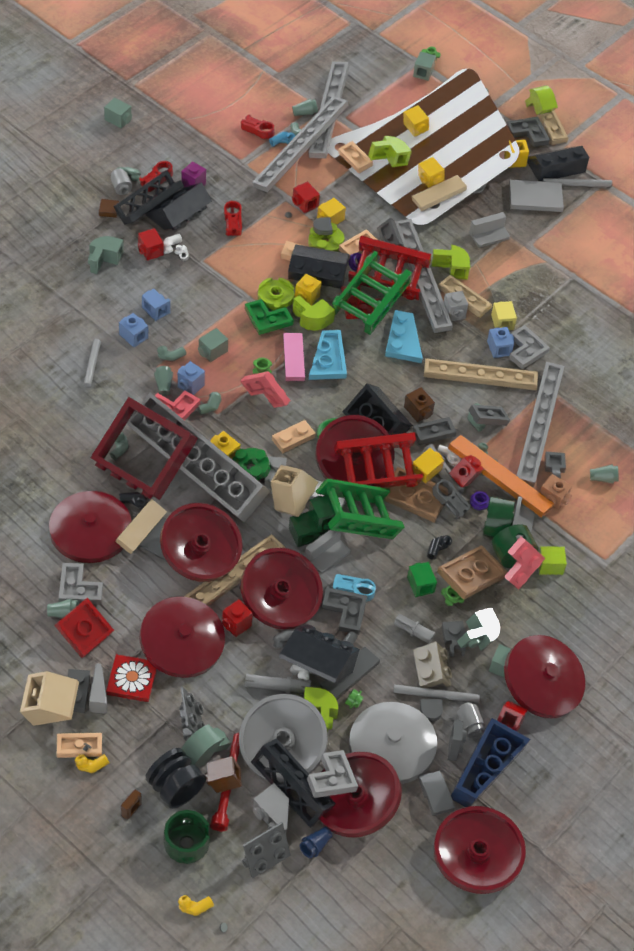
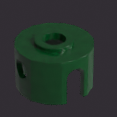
(499, 516)
(506, 539)
(177, 829)

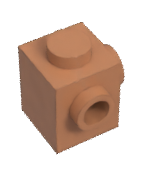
(556, 491)

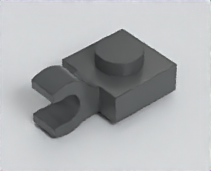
(555, 463)

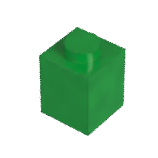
(421, 579)

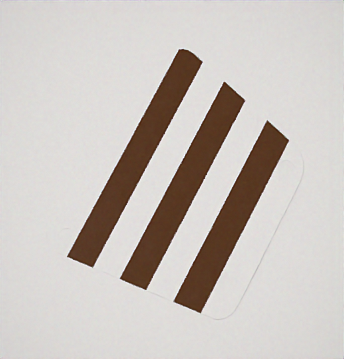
(462, 137)

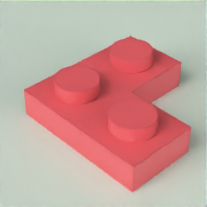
(266, 384)
(183, 405)
(527, 562)

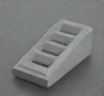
(98, 697)

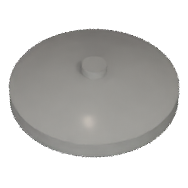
(292, 722)
(398, 735)

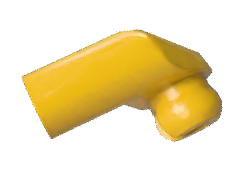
(91, 766)
(194, 908)

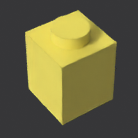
(504, 315)

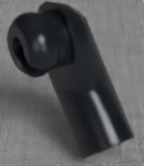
(134, 498)
(438, 544)

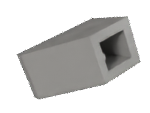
(272, 807)

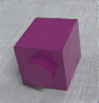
(193, 174)

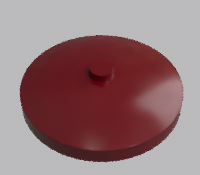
(349, 428)
(88, 526)
(201, 542)
(281, 588)
(182, 637)
(544, 676)
(372, 803)
(479, 850)

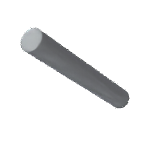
(92, 363)

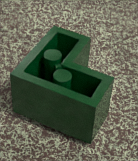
(314, 523)

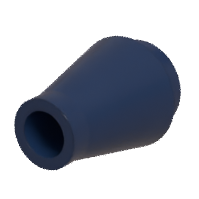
(315, 842)

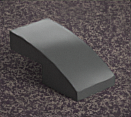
(437, 793)

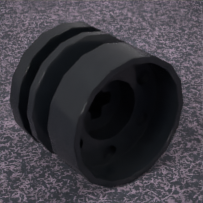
(175, 778)

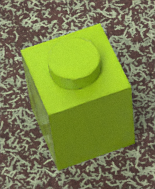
(554, 560)

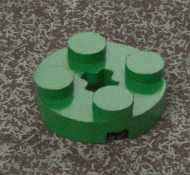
(256, 457)

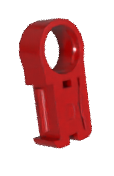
(256, 126)
(155, 172)
(232, 219)

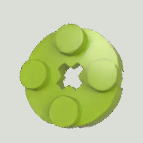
(336, 239)
(273, 301)

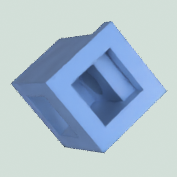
(155, 304)

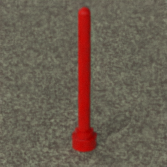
(220, 820)

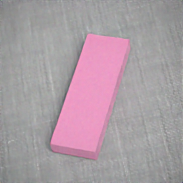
(294, 357)

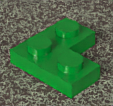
(267, 321)

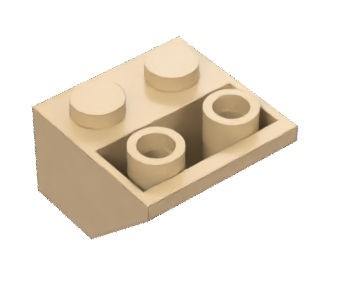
(292, 490)
(48, 698)

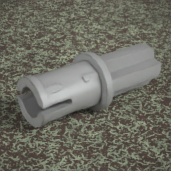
(414, 628)

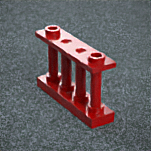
(399, 253)
(384, 444)

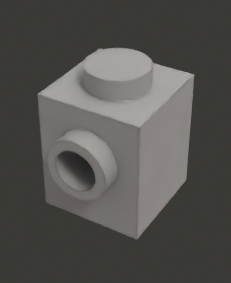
(456, 305)

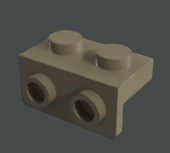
(432, 665)

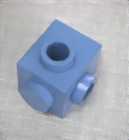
(133, 329)
(500, 342)
(191, 378)

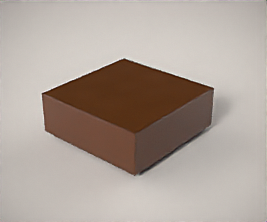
(106, 208)
(131, 804)

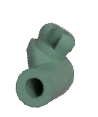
(134, 173)
(121, 447)

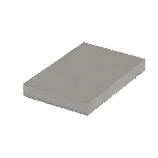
(536, 195)

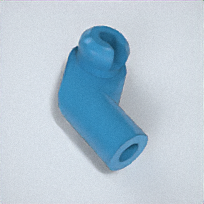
(282, 137)

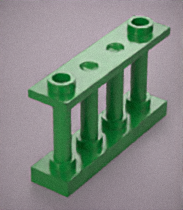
(382, 307)
(353, 521)

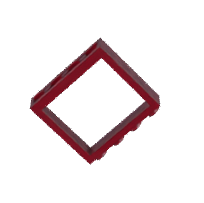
(173, 464)

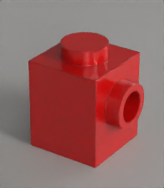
(306, 197)
(150, 244)
(466, 471)
(237, 618)
(512, 715)

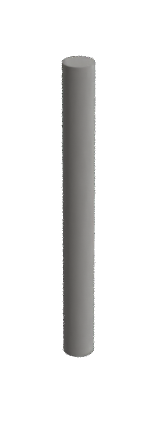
(581, 182)
(434, 693)

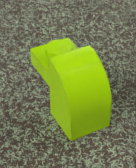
(542, 99)
(392, 149)
(455, 259)
(315, 316)
(324, 702)

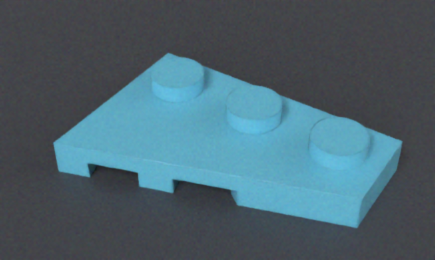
(403, 338)
(329, 357)

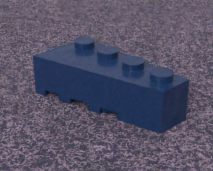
(490, 758)

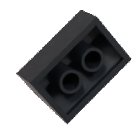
(559, 163)
(180, 206)
(319, 263)
(376, 405)
(320, 653)

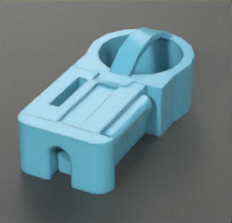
(352, 584)

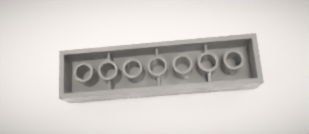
(204, 463)

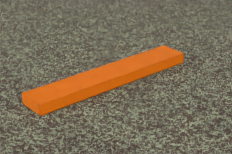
(503, 477)

